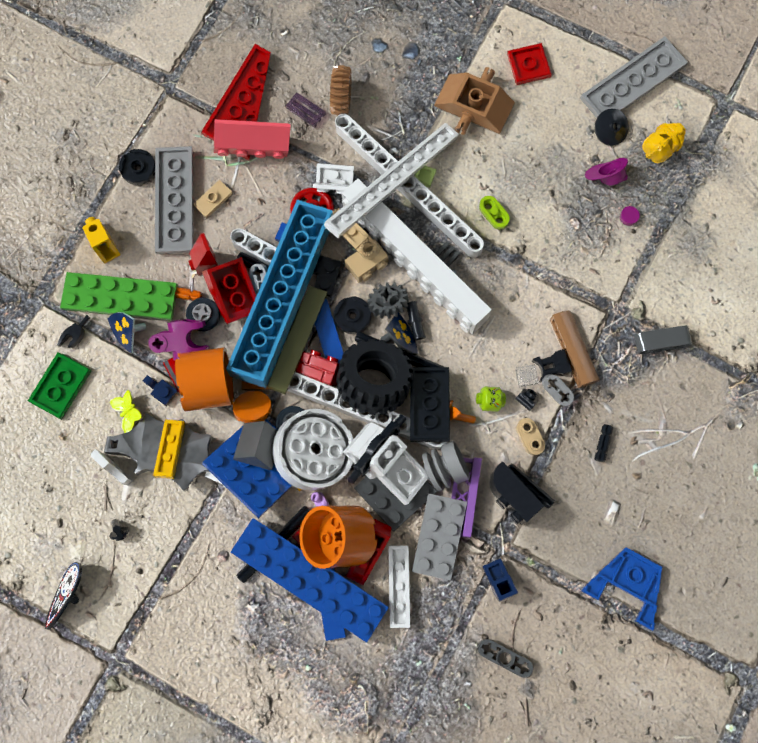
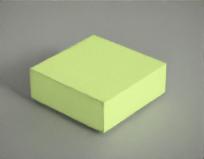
(426, 175)

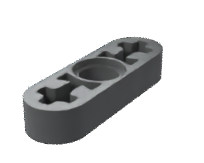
(521, 660)

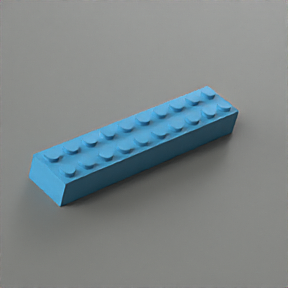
(280, 295)

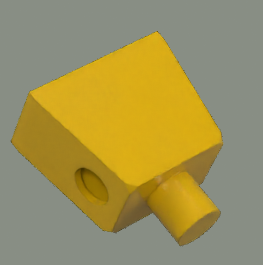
(97, 235)

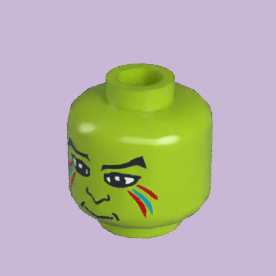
(491, 399)

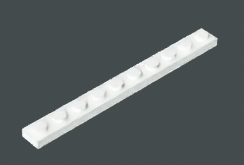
(390, 180)

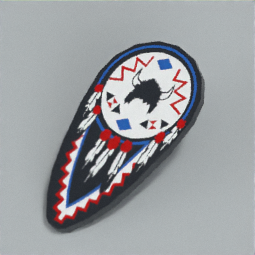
(64, 594)

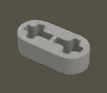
(255, 279)
(560, 387)

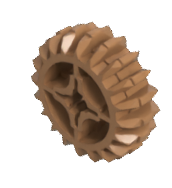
(340, 90)

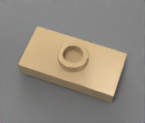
(213, 199)

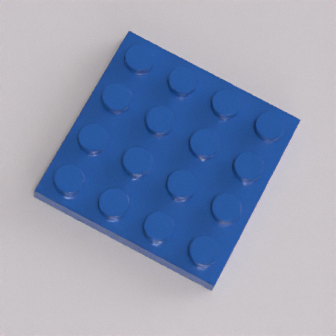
(251, 484)

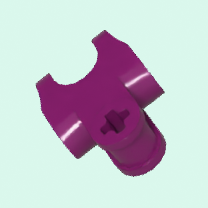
(177, 338)

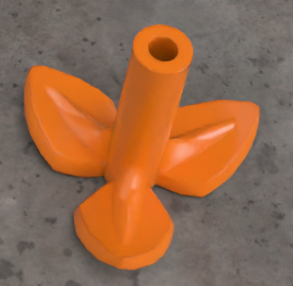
(455, 414)

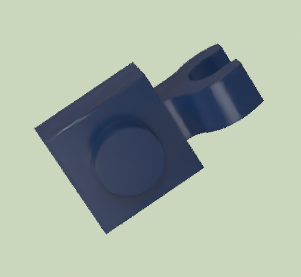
(161, 391)

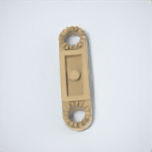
(361, 241)

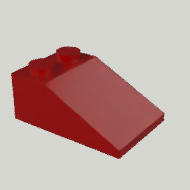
(231, 289)

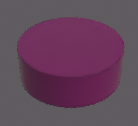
(629, 216)

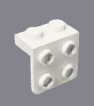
(333, 177)

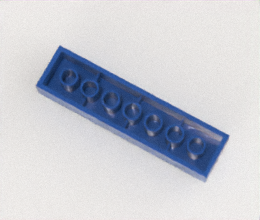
(317, 587)

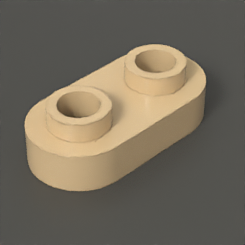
(530, 436)

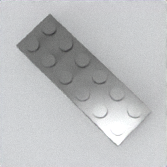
(635, 78)
(174, 200)

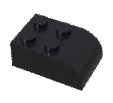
(513, 495)

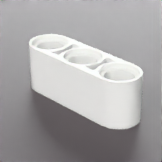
(249, 242)

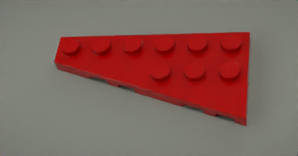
(244, 93)

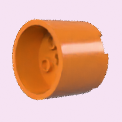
(204, 379)
(337, 536)

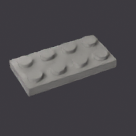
(439, 536)

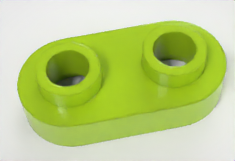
(496, 212)

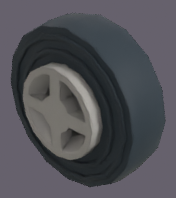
(199, 308)

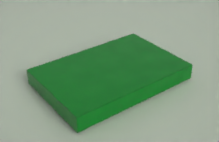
(59, 385)

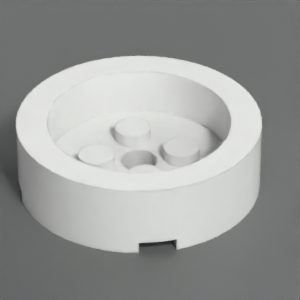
(294, 454)

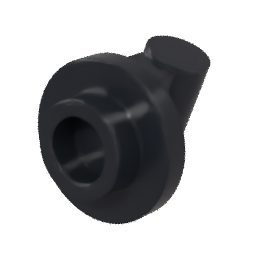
(527, 398)
(118, 533)

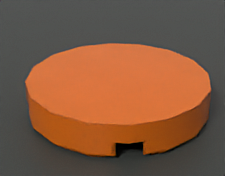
(252, 407)

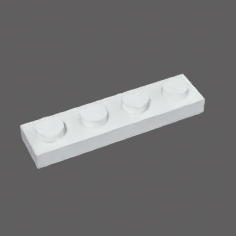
(399, 587)

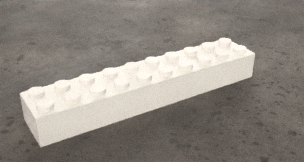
(422, 264)

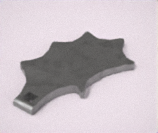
(143, 446)

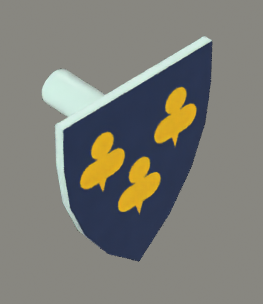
(123, 328)

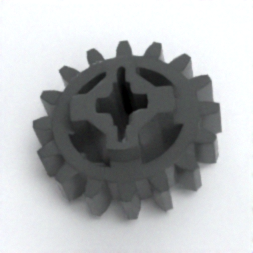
(388, 300)

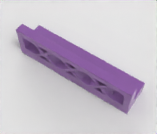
(471, 497)

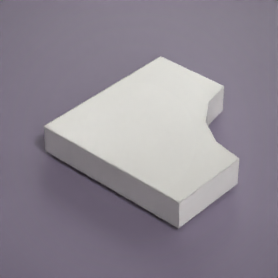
(106, 463)

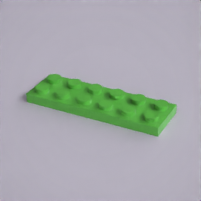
(119, 294)

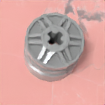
(443, 467)

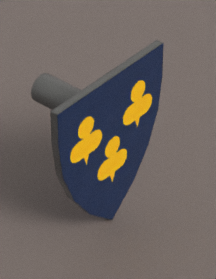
(401, 334)

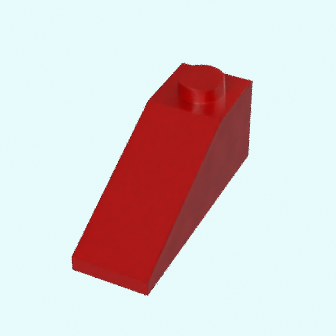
(202, 255)
(361, 572)

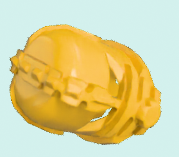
(664, 142)

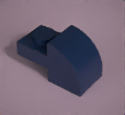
(500, 580)

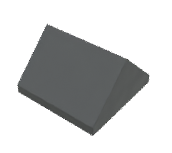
(256, 445)

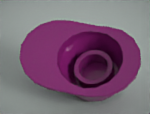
(609, 172)

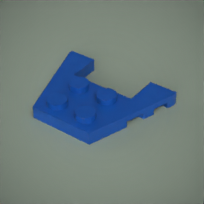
(634, 576)

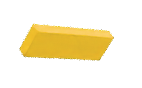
(169, 449)

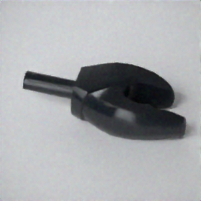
(76, 331)

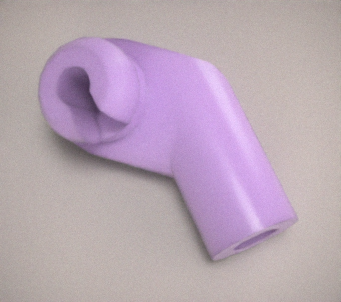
(319, 499)

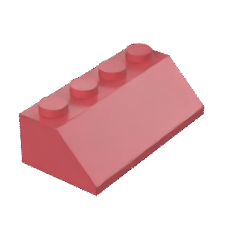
(251, 138)

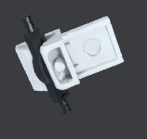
(383, 456)

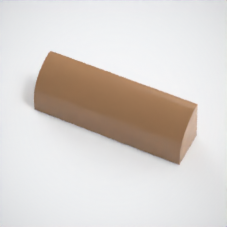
(575, 349)

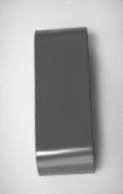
(663, 340)

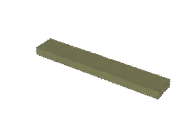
(297, 340)

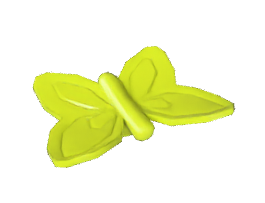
(129, 412)

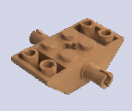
(475, 101)

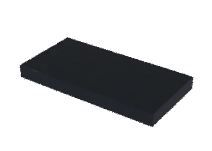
(430, 405)

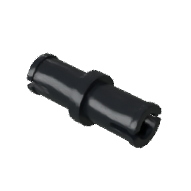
(415, 321)

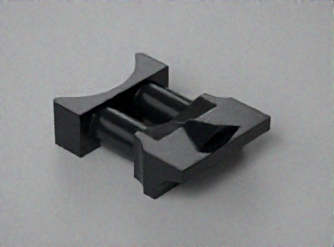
(560, 364)

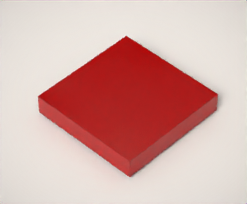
(529, 64)

